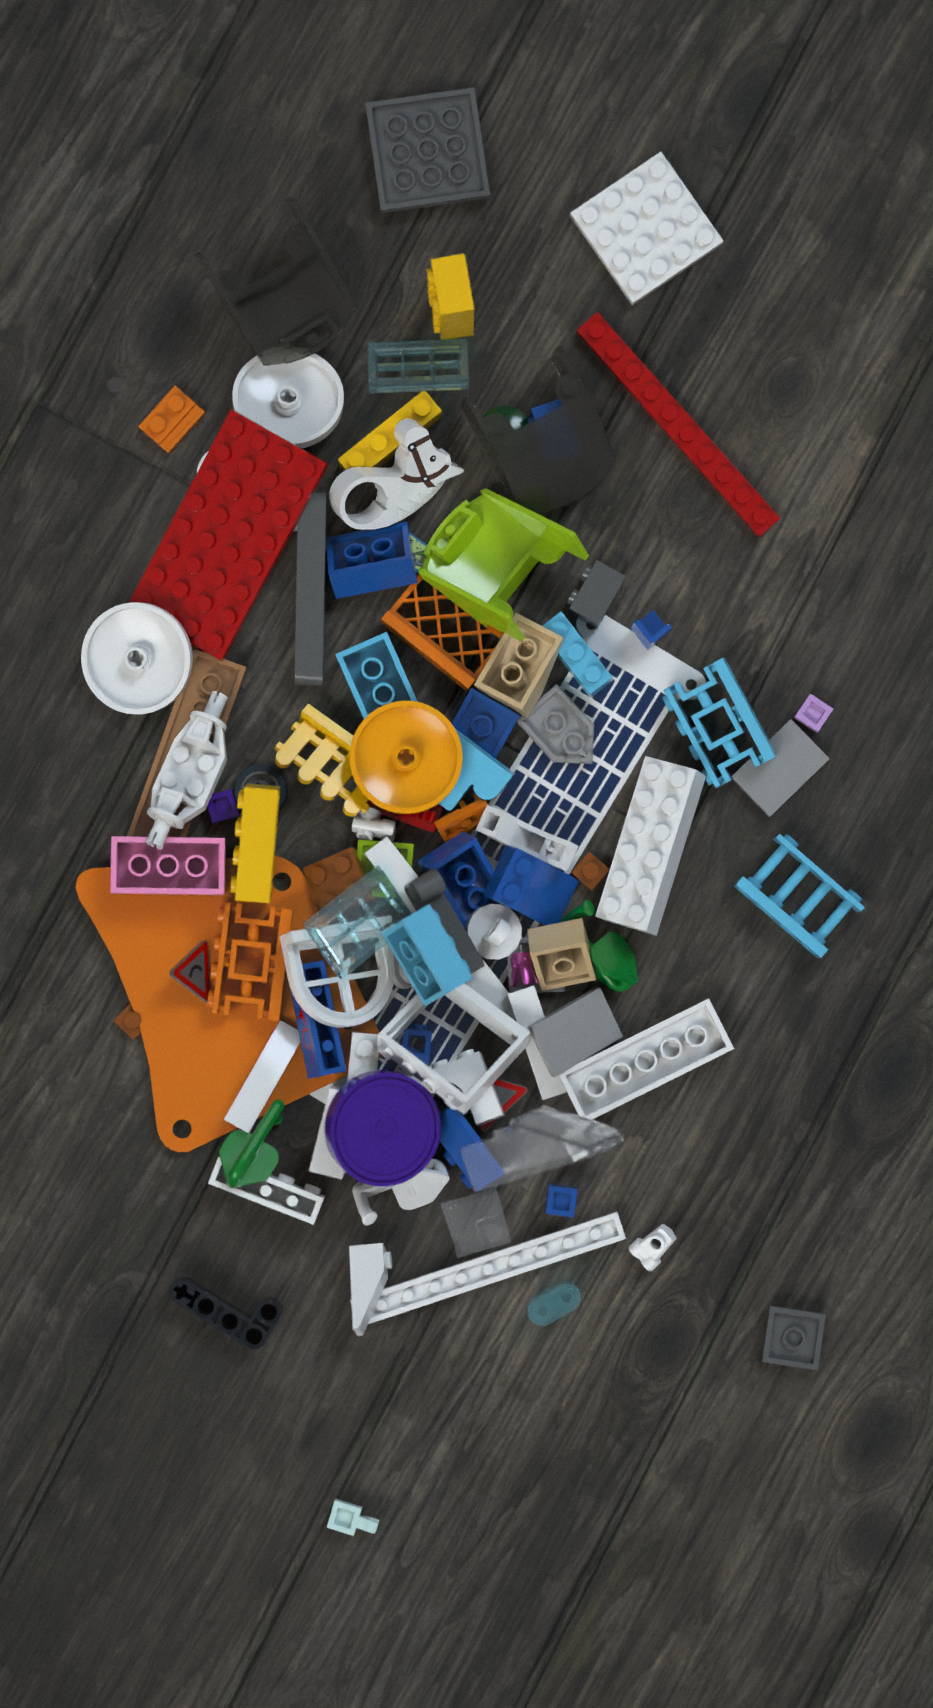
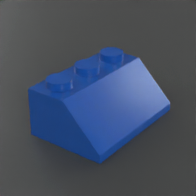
(371, 560)
(455, 1135)

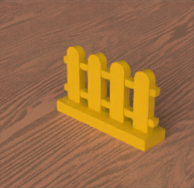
(331, 742)

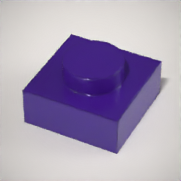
(223, 806)

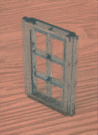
(420, 383)

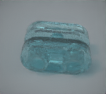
(553, 1303)

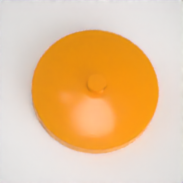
(406, 757)

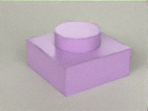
(813, 713)

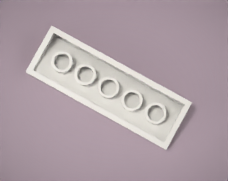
(646, 1060)

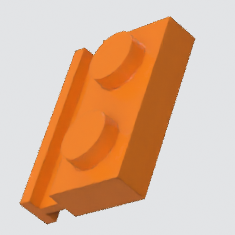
(172, 419)

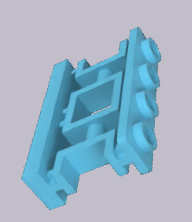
(740, 712)

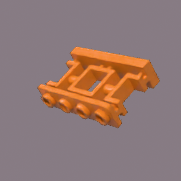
(271, 963)

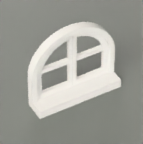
(300, 940)

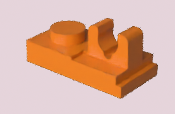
(461, 820)

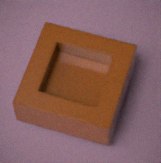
(590, 871)
(129, 1022)

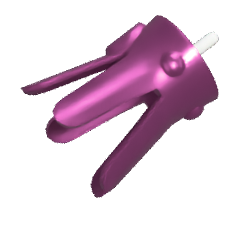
(522, 963)

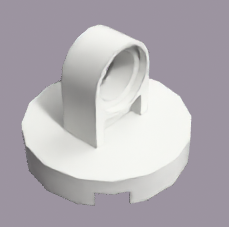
(494, 931)

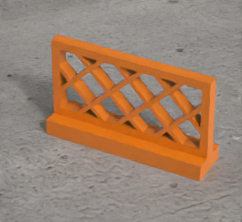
(427, 647)

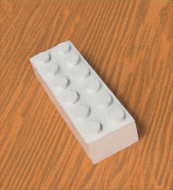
(650, 845)

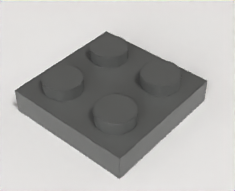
(793, 1337)

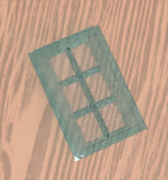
(353, 922)

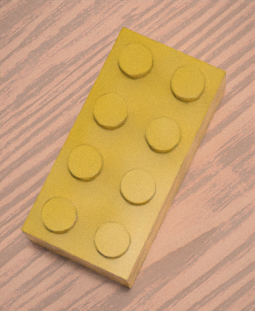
(450, 297)
(257, 843)

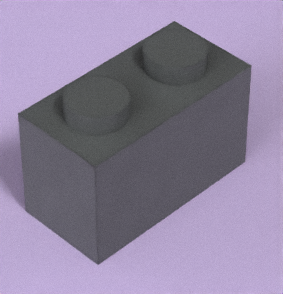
(596, 593)

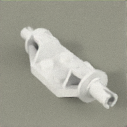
(189, 771)

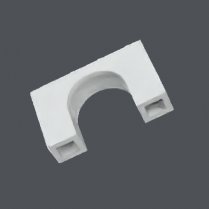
(465, 1074)

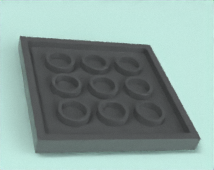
(427, 150)

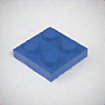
(485, 721)

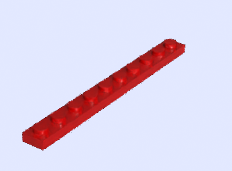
(678, 425)

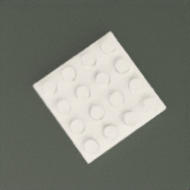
(646, 228)

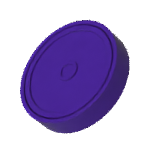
(382, 1128)

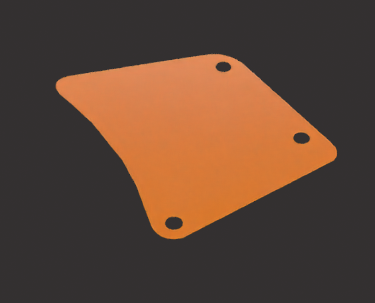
(192, 1054)

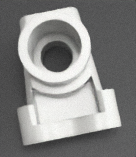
(370, 826)
(649, 1249)

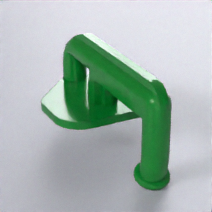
(610, 955)
(246, 1155)

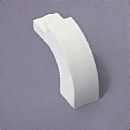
(516, 833)

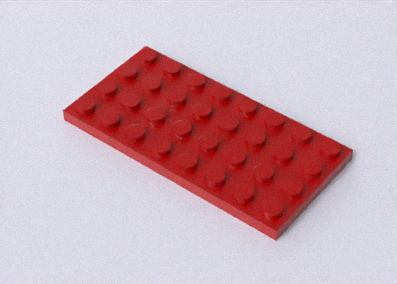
(230, 532)

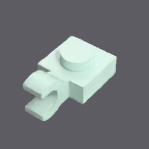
(346, 1518)

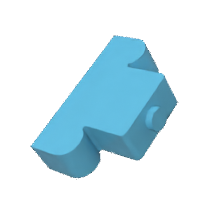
(480, 770)

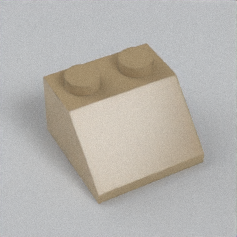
(561, 954)

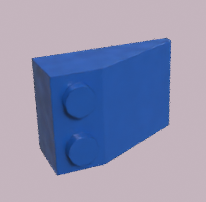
(464, 872)
(530, 886)

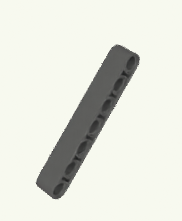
(311, 592)

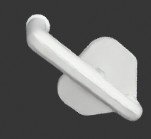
(410, 1194)

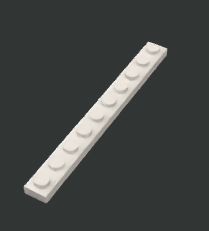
(498, 1266)

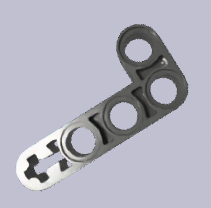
(429, 890)

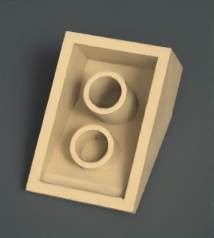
(520, 669)

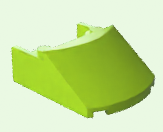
(488, 551)

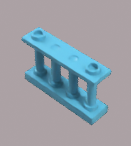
(772, 905)

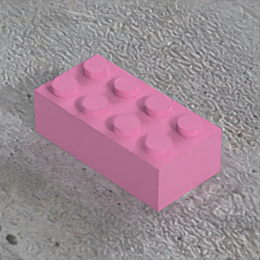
(178, 868)

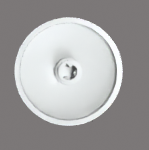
(292, 399)
(136, 658)

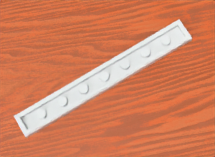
(400, 873)

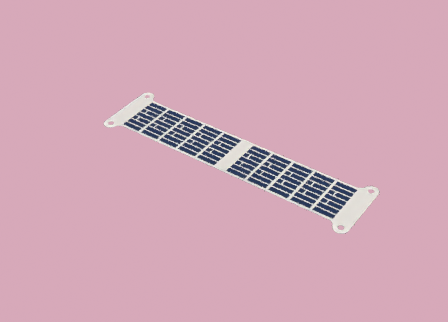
(562, 797)

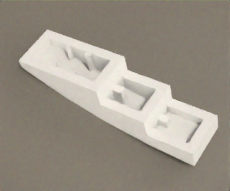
(526, 1012)
(263, 1077)

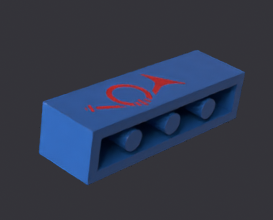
(319, 1041)

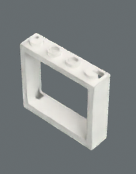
(481, 1010)

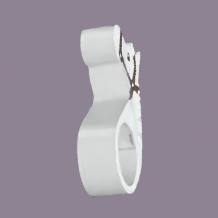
(404, 487)

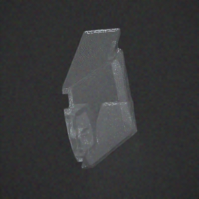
(536, 1143)

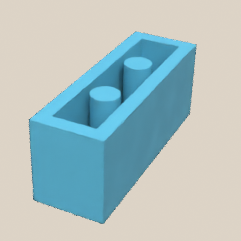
(579, 657)

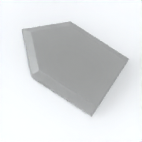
(560, 728)

